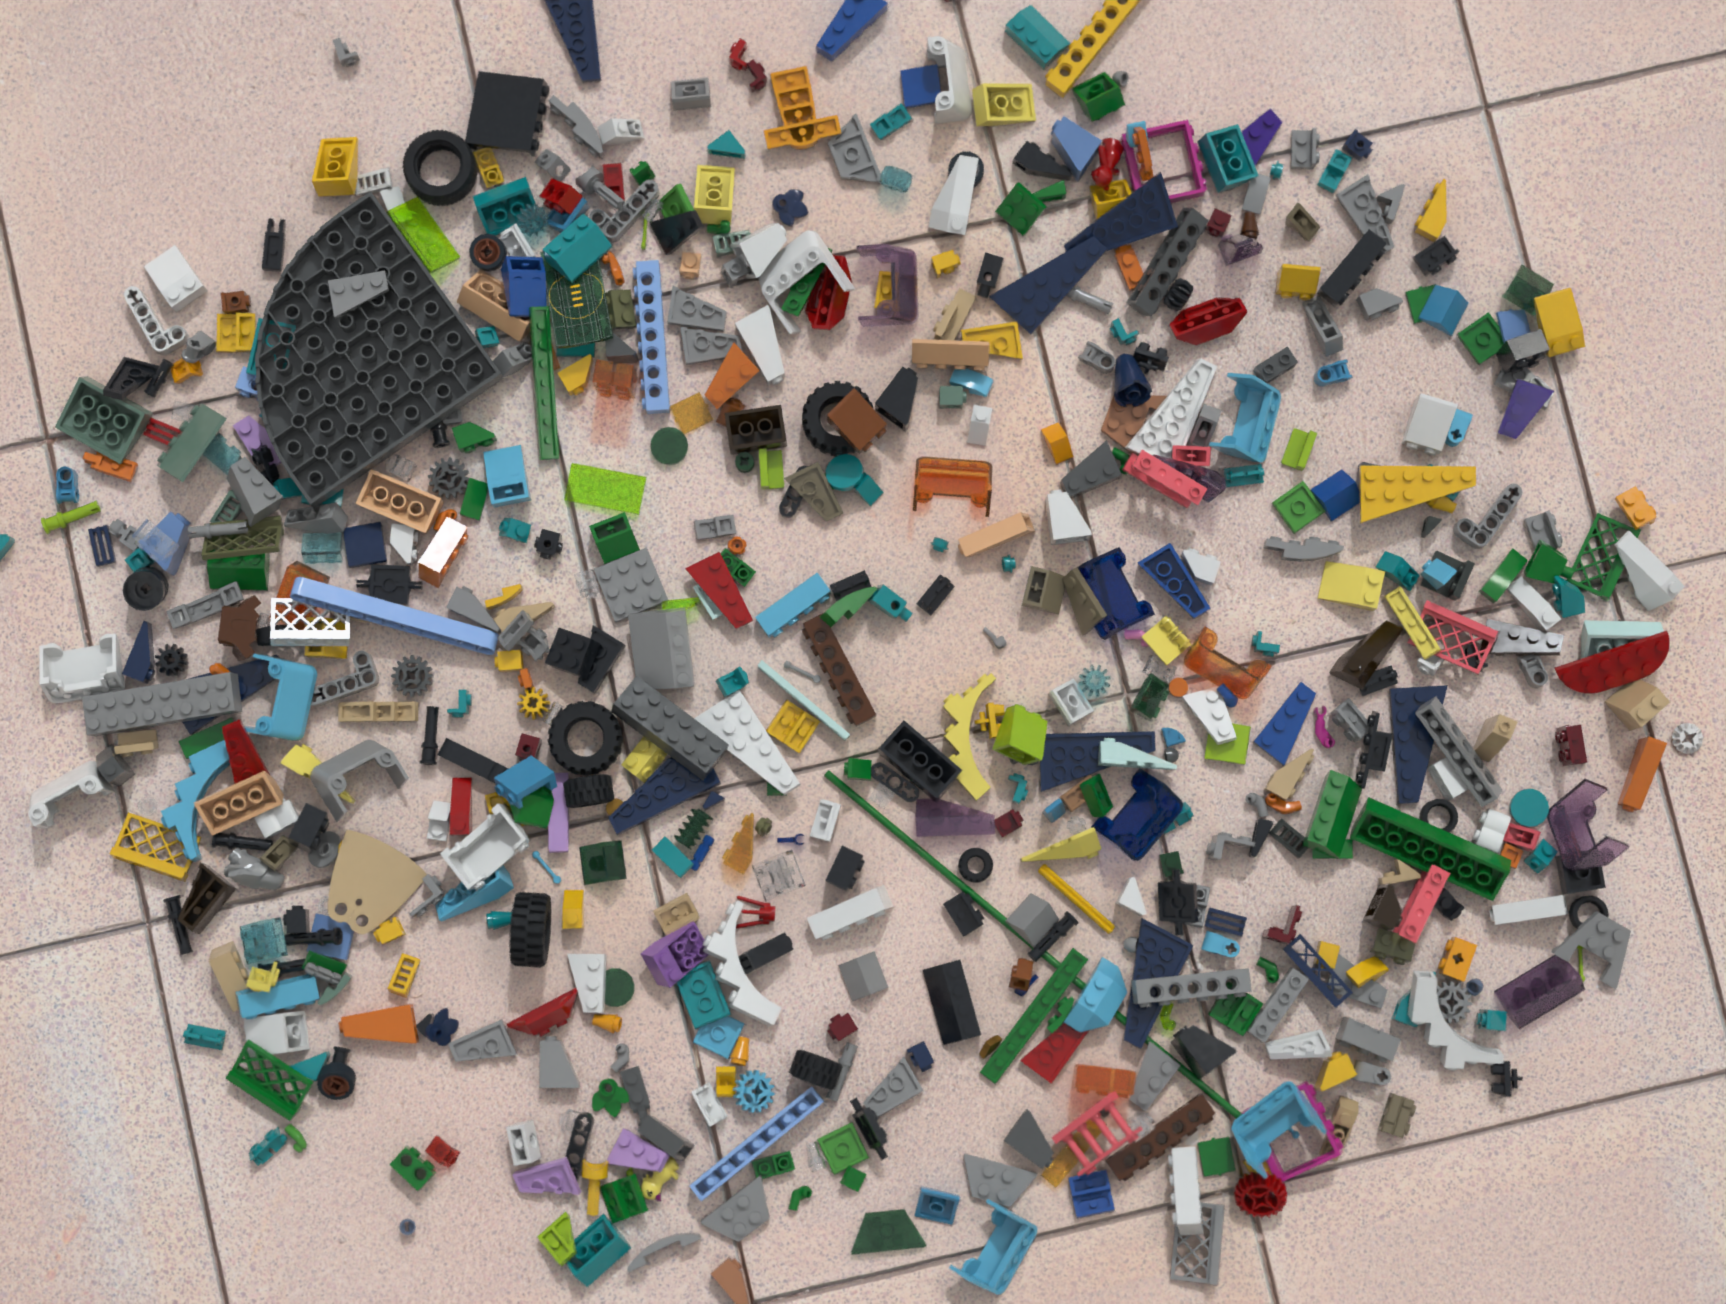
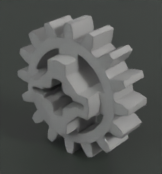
(1451, 993)

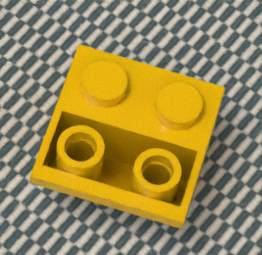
(332, 652)

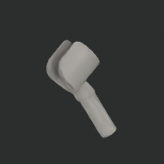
(999, 642)

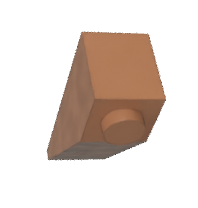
(732, 1280)

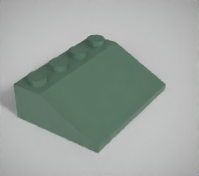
(101, 421)
(191, 441)

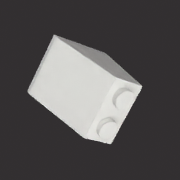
(760, 248)
(1429, 424)
(1064, 519)
(278, 1032)

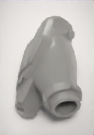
(252, 871)

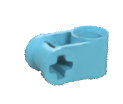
(1459, 427)
(1217, 944)

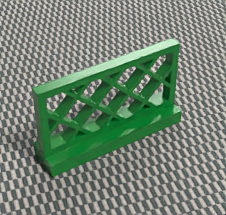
(1615, 568)
(263, 1090)

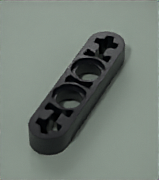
(573, 1147)

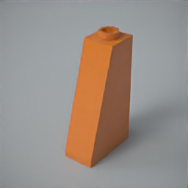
(1641, 773)
(388, 1024)

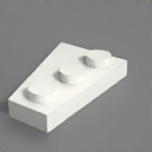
(1212, 712)
(590, 980)
(1299, 1046)

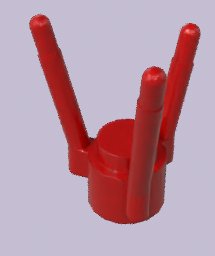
(765, 912)

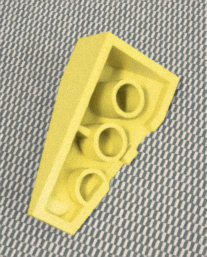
(303, 762)
(1076, 846)

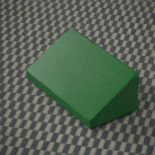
(474, 499)
(1096, 796)
(325, 962)

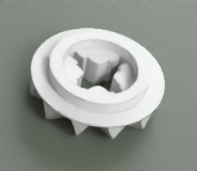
(1679, 735)

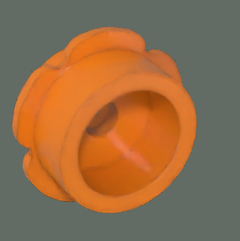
(737, 540)

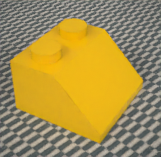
(1105, 200)
(1297, 281)
(1334, 1071)

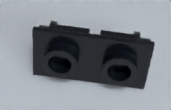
(261, 459)
(850, 584)
(935, 594)
(1379, 680)

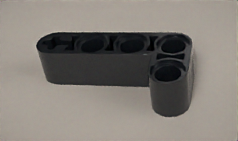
(471, 760)

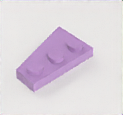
(255, 436)
(637, 1153)
(548, 1177)

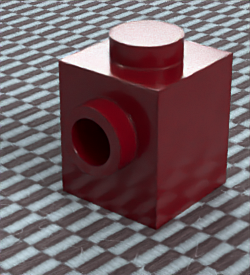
(528, 746)
(841, 1026)

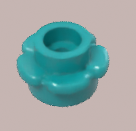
(1276, 170)
(939, 544)
(1008, 563)

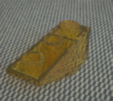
(741, 853)

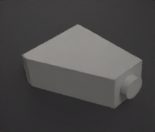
(555, 1065)

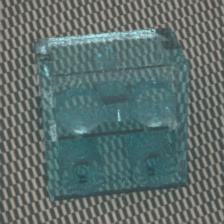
(263, 940)

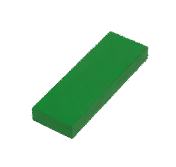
(203, 739)

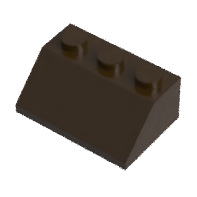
(755, 429)
(1384, 908)

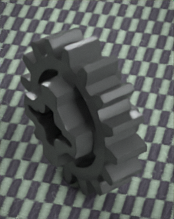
(456, 476)
(406, 681)

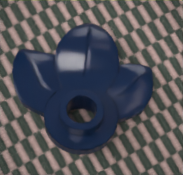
(793, 206)
(441, 1028)

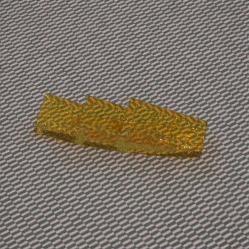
(1066, 1159)

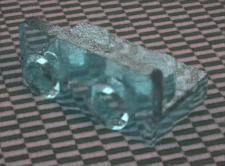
(221, 454)
(321, 548)

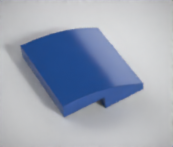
(1091, 1194)

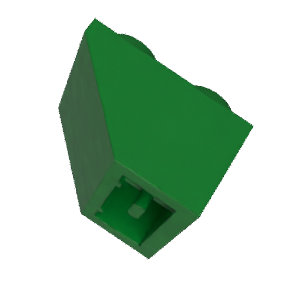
(614, 538)

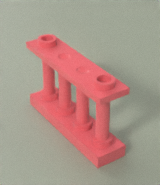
(1164, 479)
(1421, 902)
(1094, 1115)

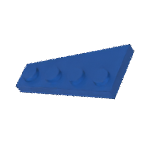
(1283, 728)

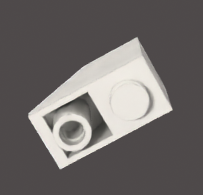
(620, 131)
(404, 541)
(1201, 567)

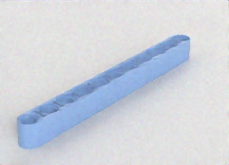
(394, 615)

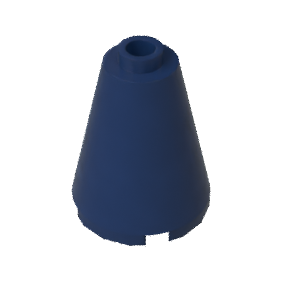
(1130, 382)

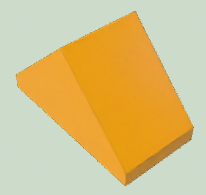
(1057, 443)

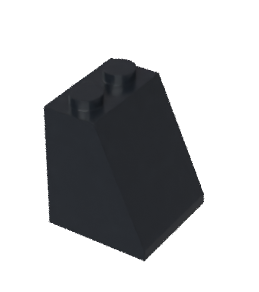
(898, 398)
(1200, 1050)

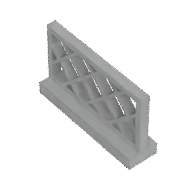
(1214, 1248)

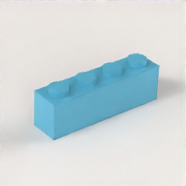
(793, 605)
(284, 995)

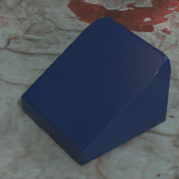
(712, 800)

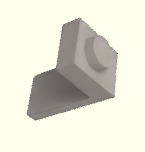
(434, 885)

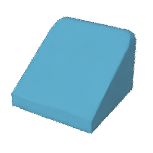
(1129, 131)

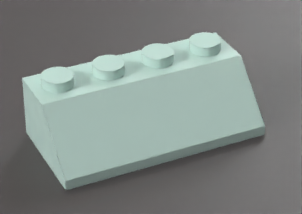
(1605, 635)

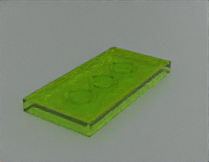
(423, 235)
(605, 488)

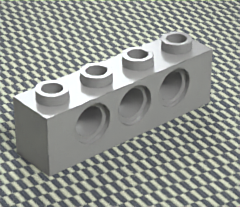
(1277, 1004)

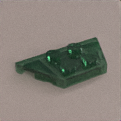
(887, 1232)

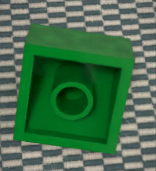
(1099, 96)
(535, 809)

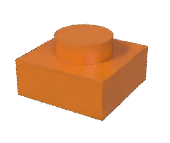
(525, 679)
(1511, 853)

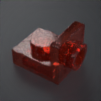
(442, 1152)

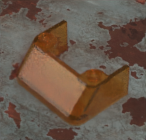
(953, 478)

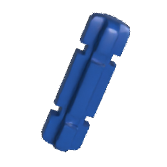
(701, 852)

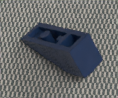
(141, 659)

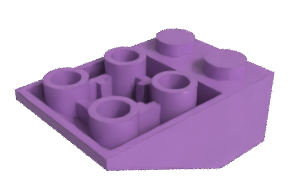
(675, 955)

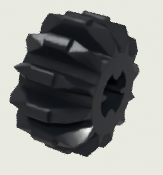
(1178, 294)
(170, 652)

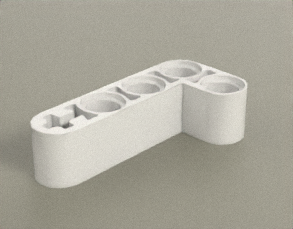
(151, 319)

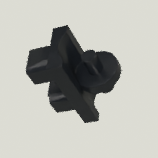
(1150, 360)
(1504, 1087)

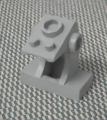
(534, 644)

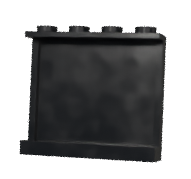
(507, 112)

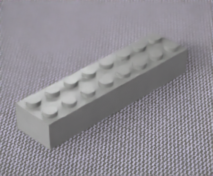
(162, 704)

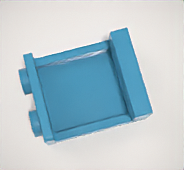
(523, 780)

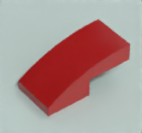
(614, 178)

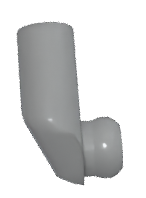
(1258, 802)
(623, 1057)

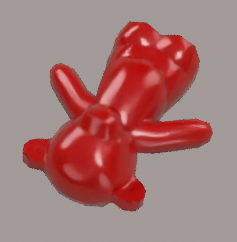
(1109, 156)

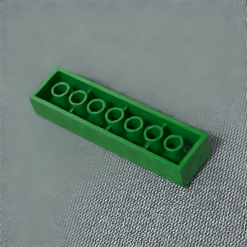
(1425, 845)

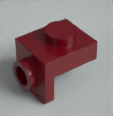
(757, 71)

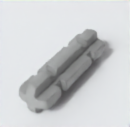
(322, 973)

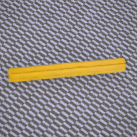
(1076, 898)

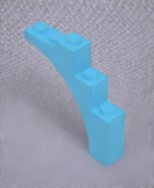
(183, 815)

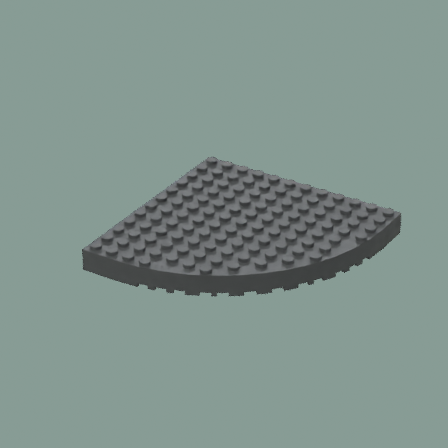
(372, 375)

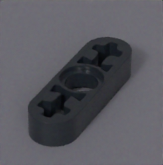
(794, 507)
(885, 770)

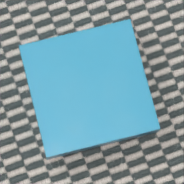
(719, 1036)

